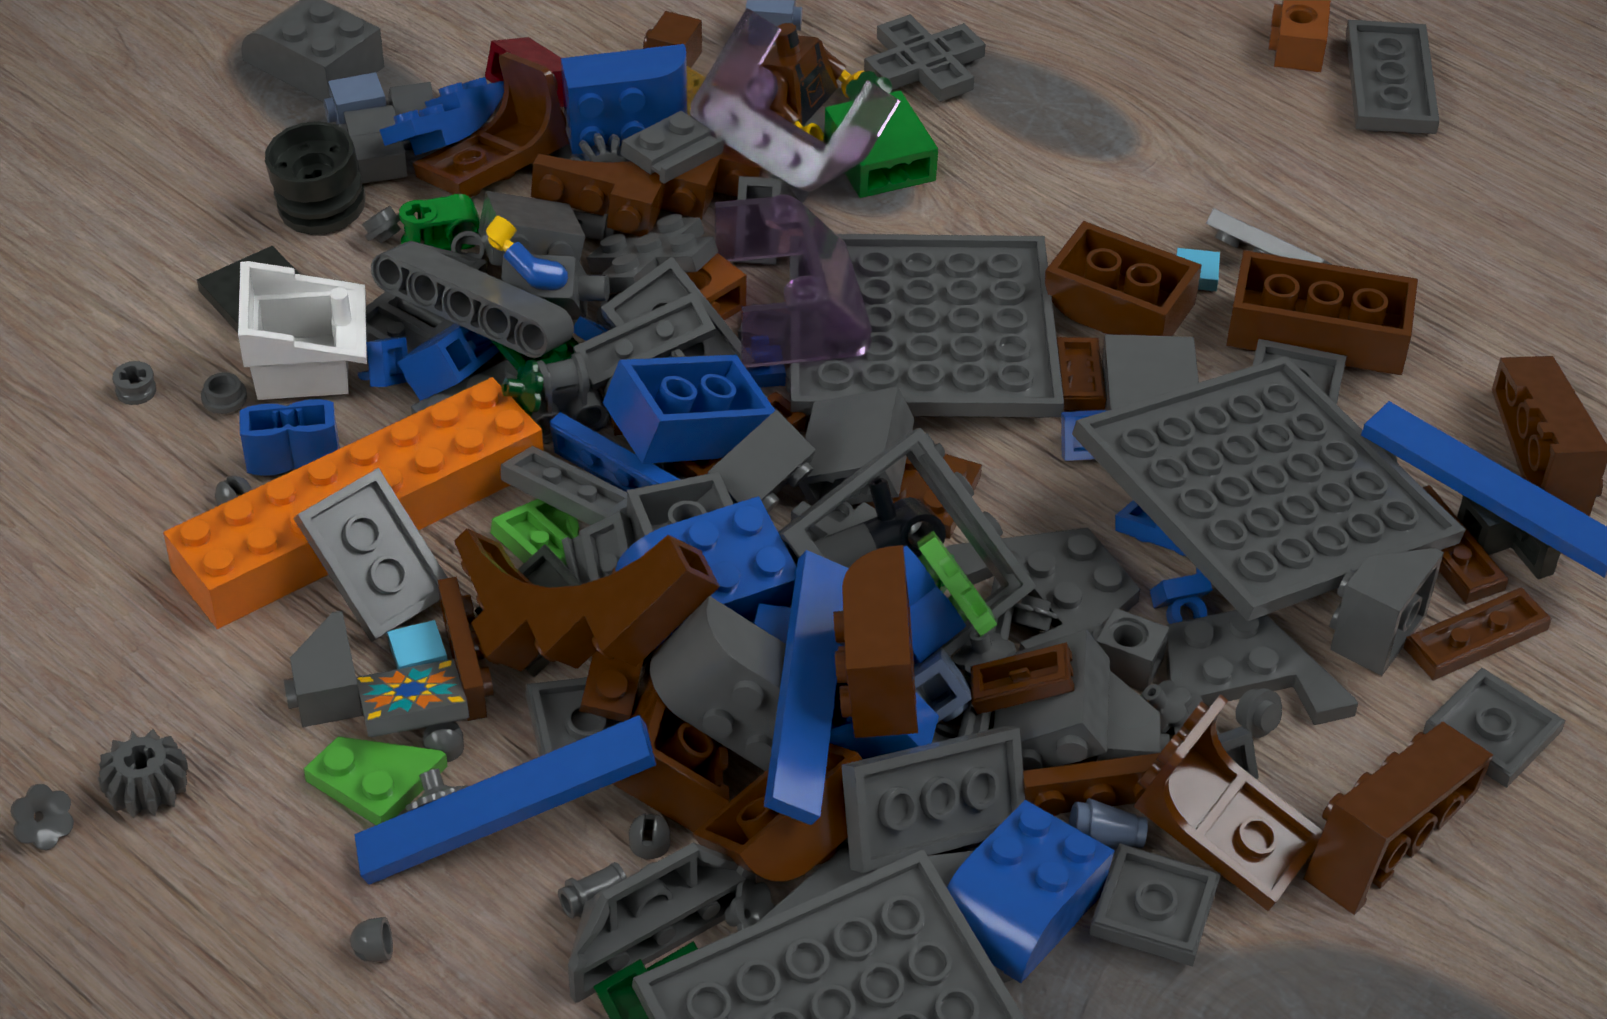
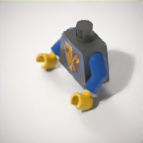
(546, 276)

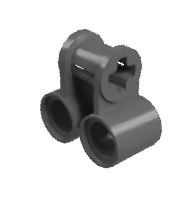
(569, 392)

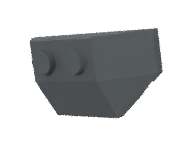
(651, 914)

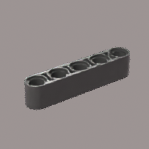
(472, 299)

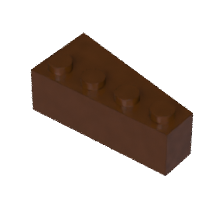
(1550, 430)
(688, 764)
(1394, 813)

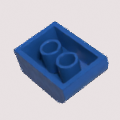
(622, 92)
(685, 406)
(741, 552)
(1029, 887)

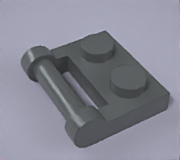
(387, 320)

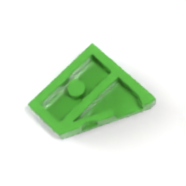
(532, 526)
(963, 594)
(372, 775)

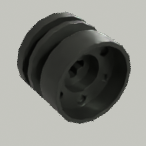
(315, 177)

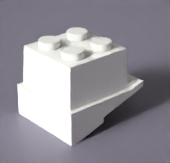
(299, 331)

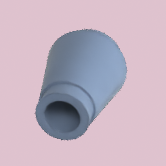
(1109, 824)

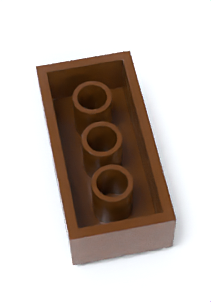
(1324, 310)

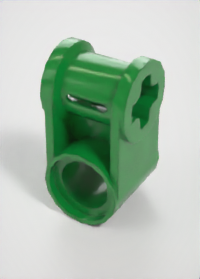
(439, 220)

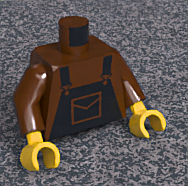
(804, 77)

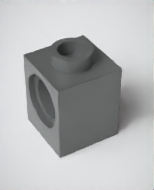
(1133, 646)

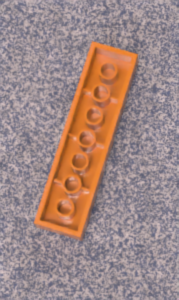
(433, 461)

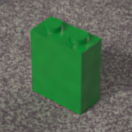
(900, 156)

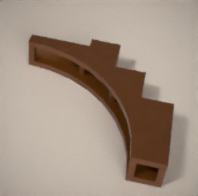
(633, 195)
(615, 614)

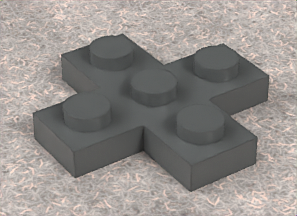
(931, 59)
(633, 258)

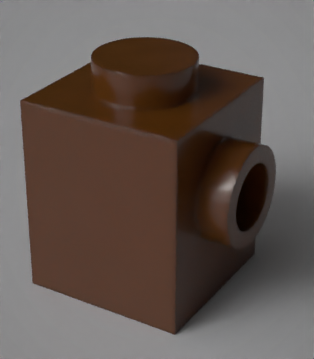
(676, 30)

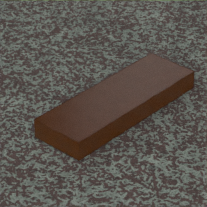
(1468, 565)
(1477, 633)

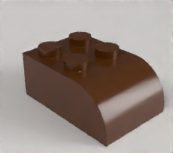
(1121, 284)
(877, 646)
(775, 843)

